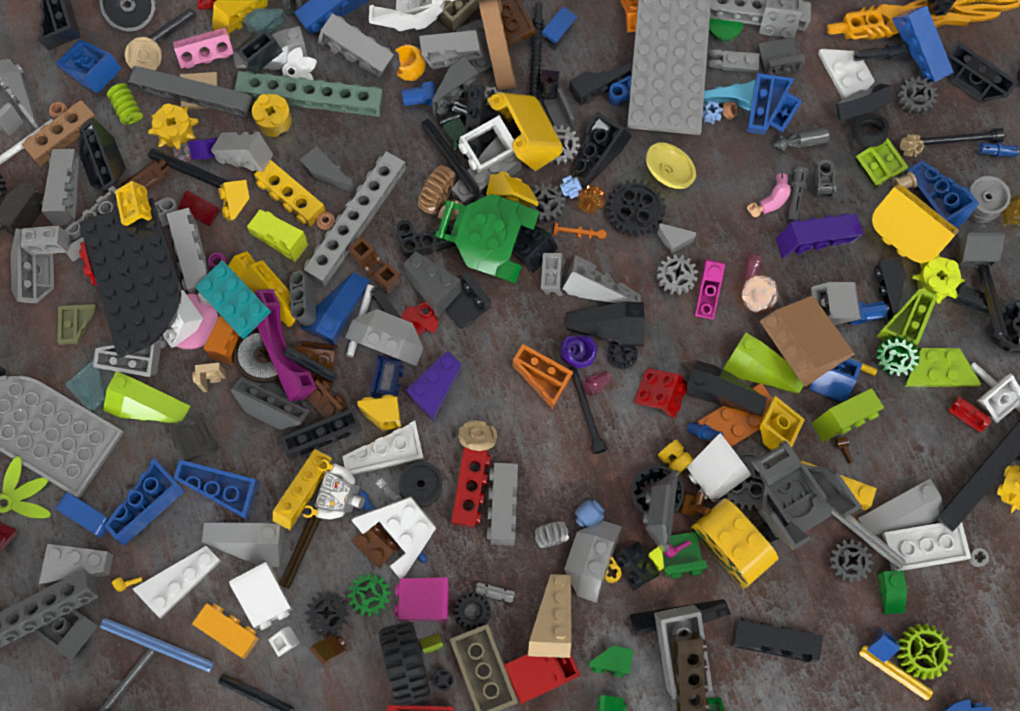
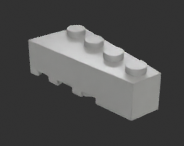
(509, 165)
(62, 187)
(503, 504)

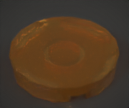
(759, 293)

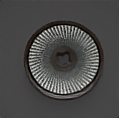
(250, 363)

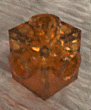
(591, 199)

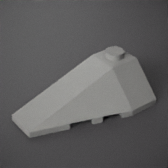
(287, 40)
(909, 510)
(247, 541)

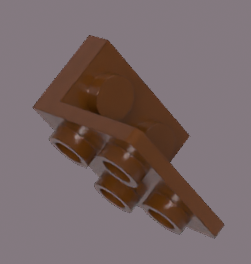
(319, 352)

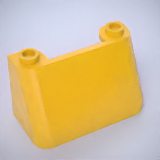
(538, 139)

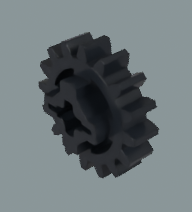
(327, 604)

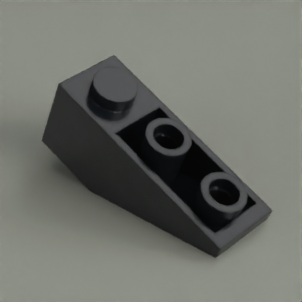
(891, 282)

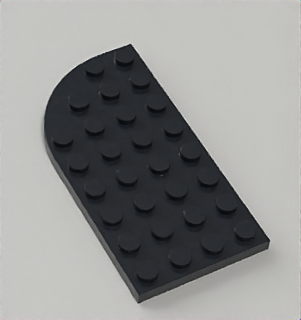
(133, 278)

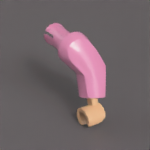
(775, 200)

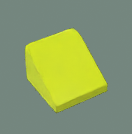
(657, 559)

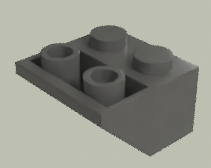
(979, 249)

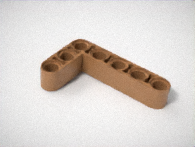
(497, 43)

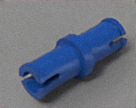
(998, 149)
(704, 431)

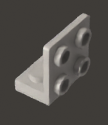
(781, 18)

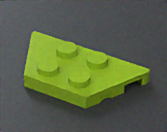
(942, 369)

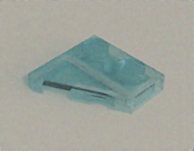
(88, 387)

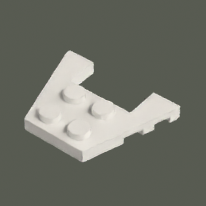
(407, 526)

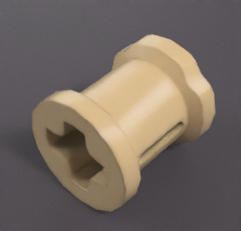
(907, 181)

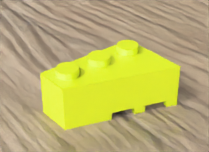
(278, 234)

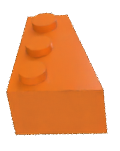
(222, 342)
(542, 374)

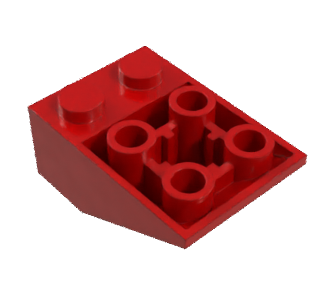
(539, 674)

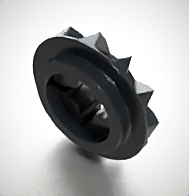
(618, 361)

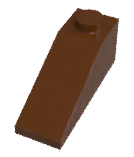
(329, 650)

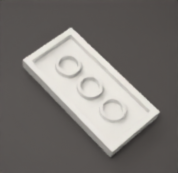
(928, 545)

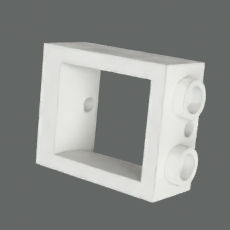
(504, 136)

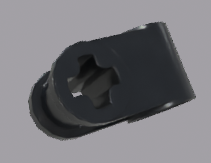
(549, 84)

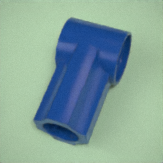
(418, 95)
(870, 312)

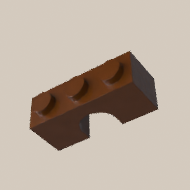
(382, 273)

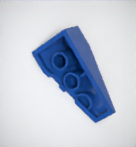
(943, 194)
(337, 309)

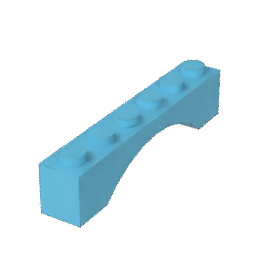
(737, 93)

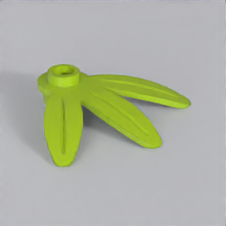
(25, 491)

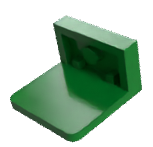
(685, 561)

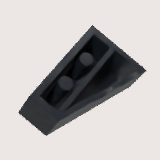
(57, 23)

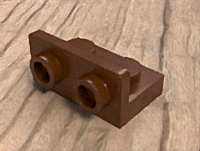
(325, 400)

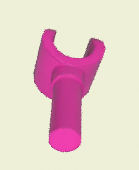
(673, 551)

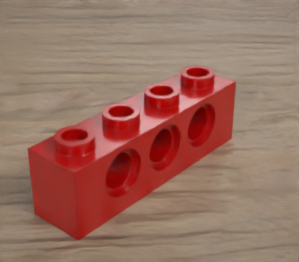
(461, 516)

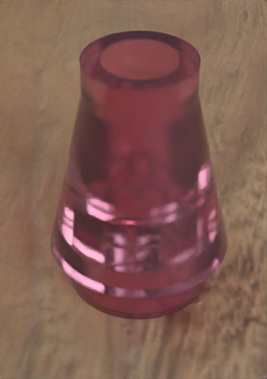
(753, 265)
(596, 383)

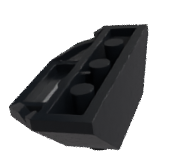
(978, 75)
(100, 155)

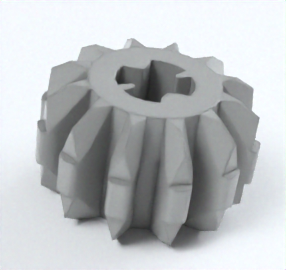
(551, 534)

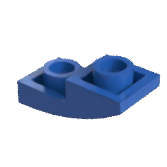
(559, 24)

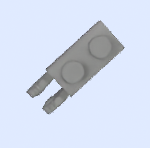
(734, 61)

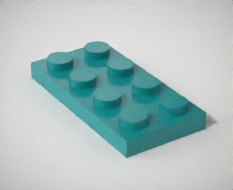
(233, 299)

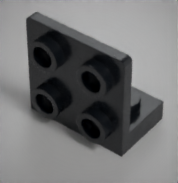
(531, 246)
(469, 303)

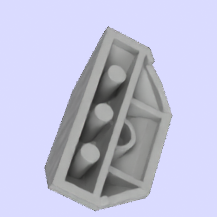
(30, 274)
(387, 335)
(591, 558)

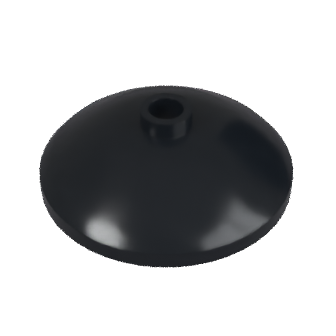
(127, 18)

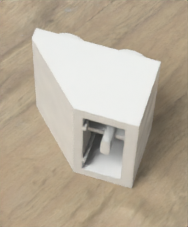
(185, 324)

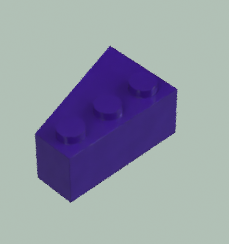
(435, 384)

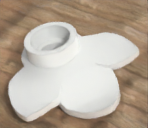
(300, 64)

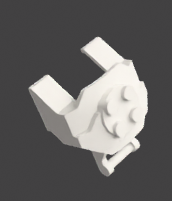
(408, 14)

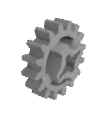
(565, 138)
(669, 272)

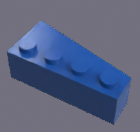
(317, 12)
(143, 503)

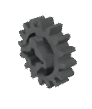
(910, 95)
(552, 201)
(856, 566)

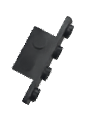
(477, 115)

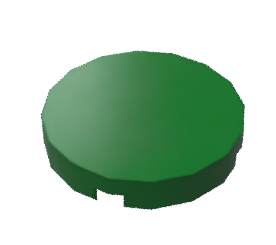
(725, 29)

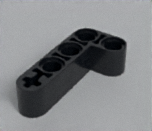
(418, 240)

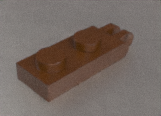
(150, 174)

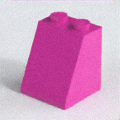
(423, 600)

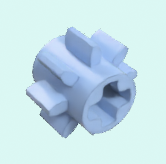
(711, 112)
(570, 186)

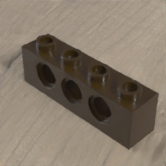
(684, 646)

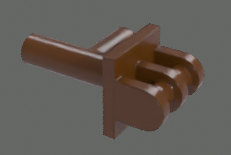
(693, 504)

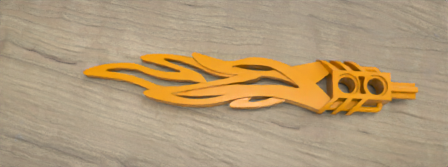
(885, 12)

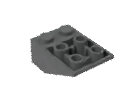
(454, 86)

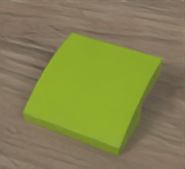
(882, 162)

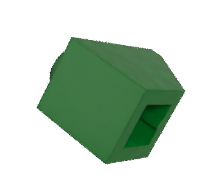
(613, 660)

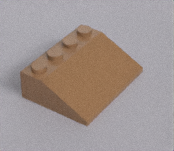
(807, 339)

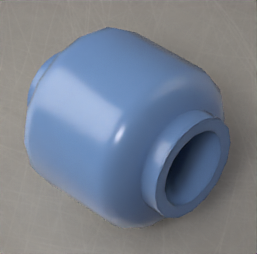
(589, 513)

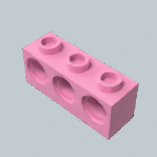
(195, 43)

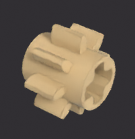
(911, 145)

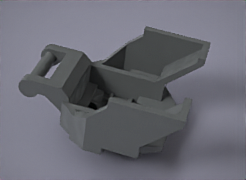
(800, 495)

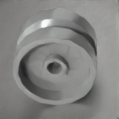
(992, 198)

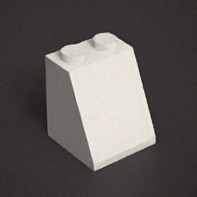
(717, 469)
(261, 596)

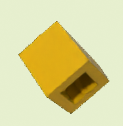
(234, 197)

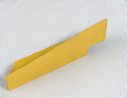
(261, 277)

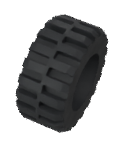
(404, 663)

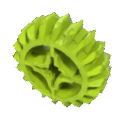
(929, 658)

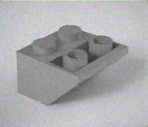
(838, 301)

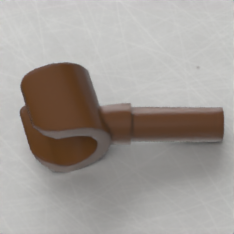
(844, 443)

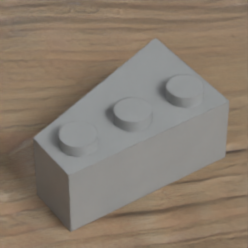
(448, 48)
(242, 150)
(65, 561)

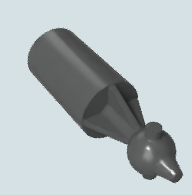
(805, 138)

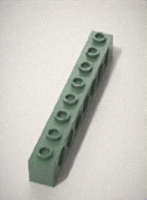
(315, 100)

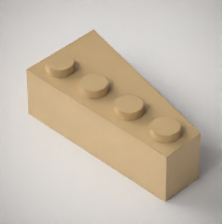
(553, 624)

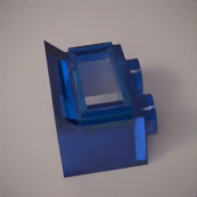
(386, 377)

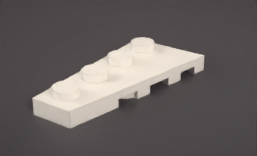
(388, 451)
(175, 582)

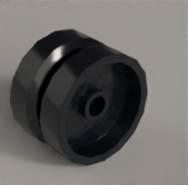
(424, 473)

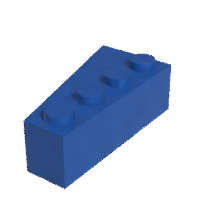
(923, 43)
(223, 487)

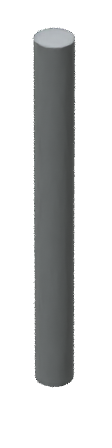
(127, 680)

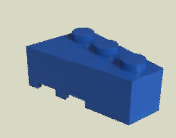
(766, 100)

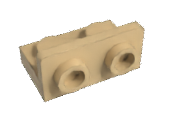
(208, 372)

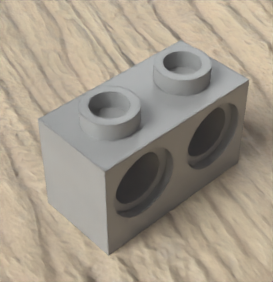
(44, 240)

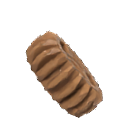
(436, 189)

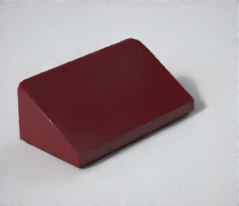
(200, 208)

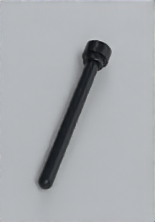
(995, 135)
(598, 445)

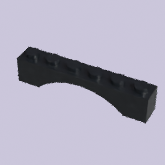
(590, 85)

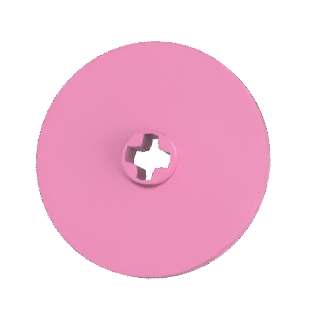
(209, 316)

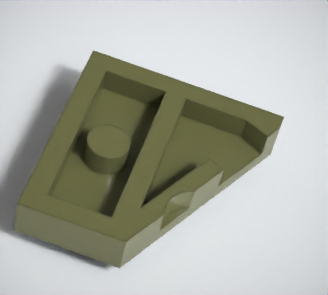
(73, 322)

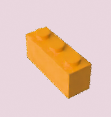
(226, 630)

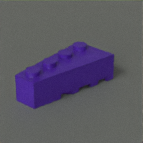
(818, 233)

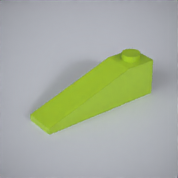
(760, 364)
(135, 400)

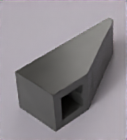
(322, 169)

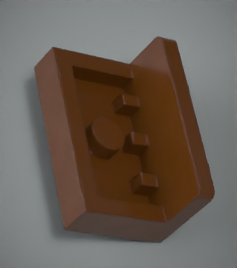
(376, 544)

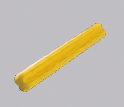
(898, 674)

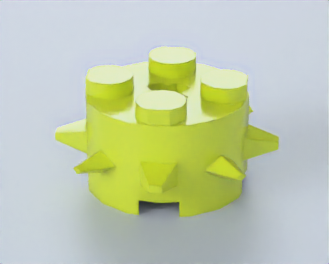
(939, 277)

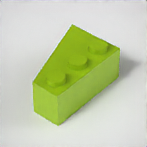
(911, 318)
(848, 415)

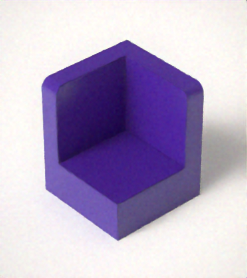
(201, 148)

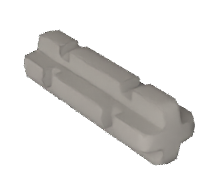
(495, 592)

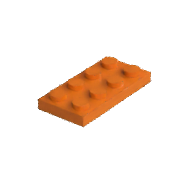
(736, 424)

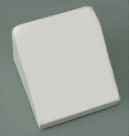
(283, 641)

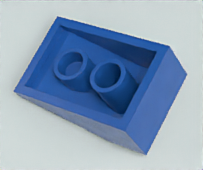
(89, 65)

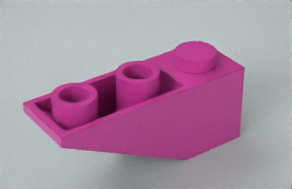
(709, 288)

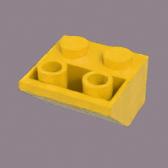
(381, 412)

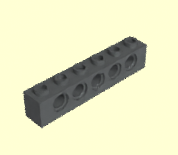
(46, 606)

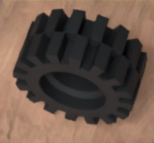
(463, 602)

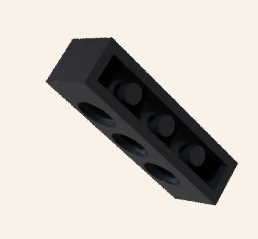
(321, 434)

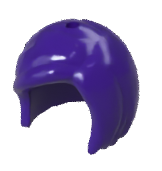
(585, 349)

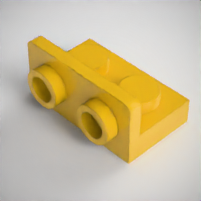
(133, 203)

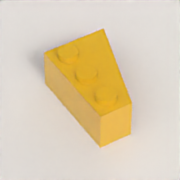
(232, 12)

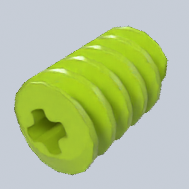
(124, 104)

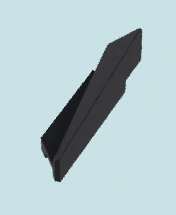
(646, 623)

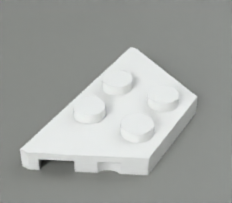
(845, 72)

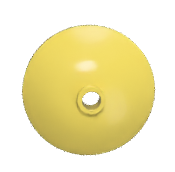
(670, 165)

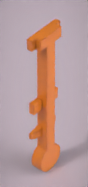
(601, 234)

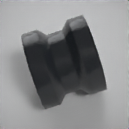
(440, 680)

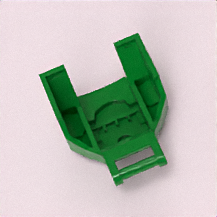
(487, 233)

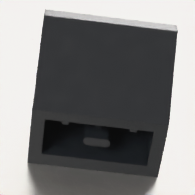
(259, 50)

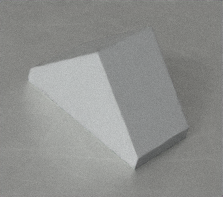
(674, 237)

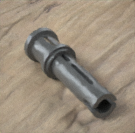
(798, 187)

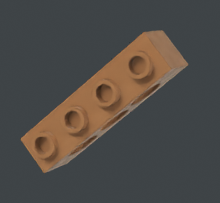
(70, 133)

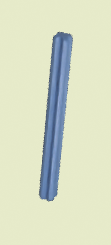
(157, 645)

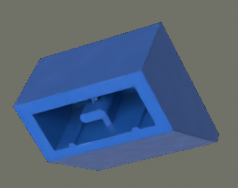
(839, 381)

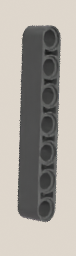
(189, 91)

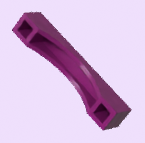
(294, 378)

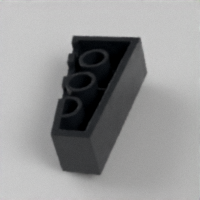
(777, 641)

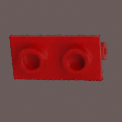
(970, 414)

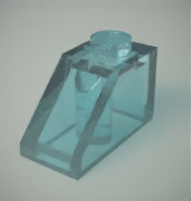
(264, 18)

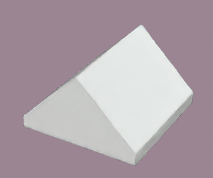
(1001, 398)

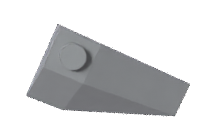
(16, 87)
(588, 283)

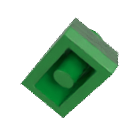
(892, 591)

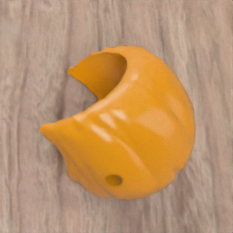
(411, 63)

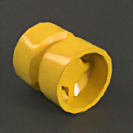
(683, 458)

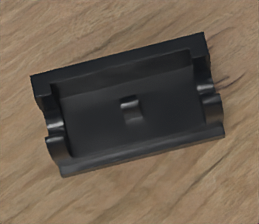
(971, 299)

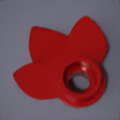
(421, 321)

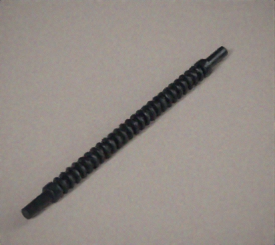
(536, 52)

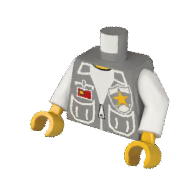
(337, 493)

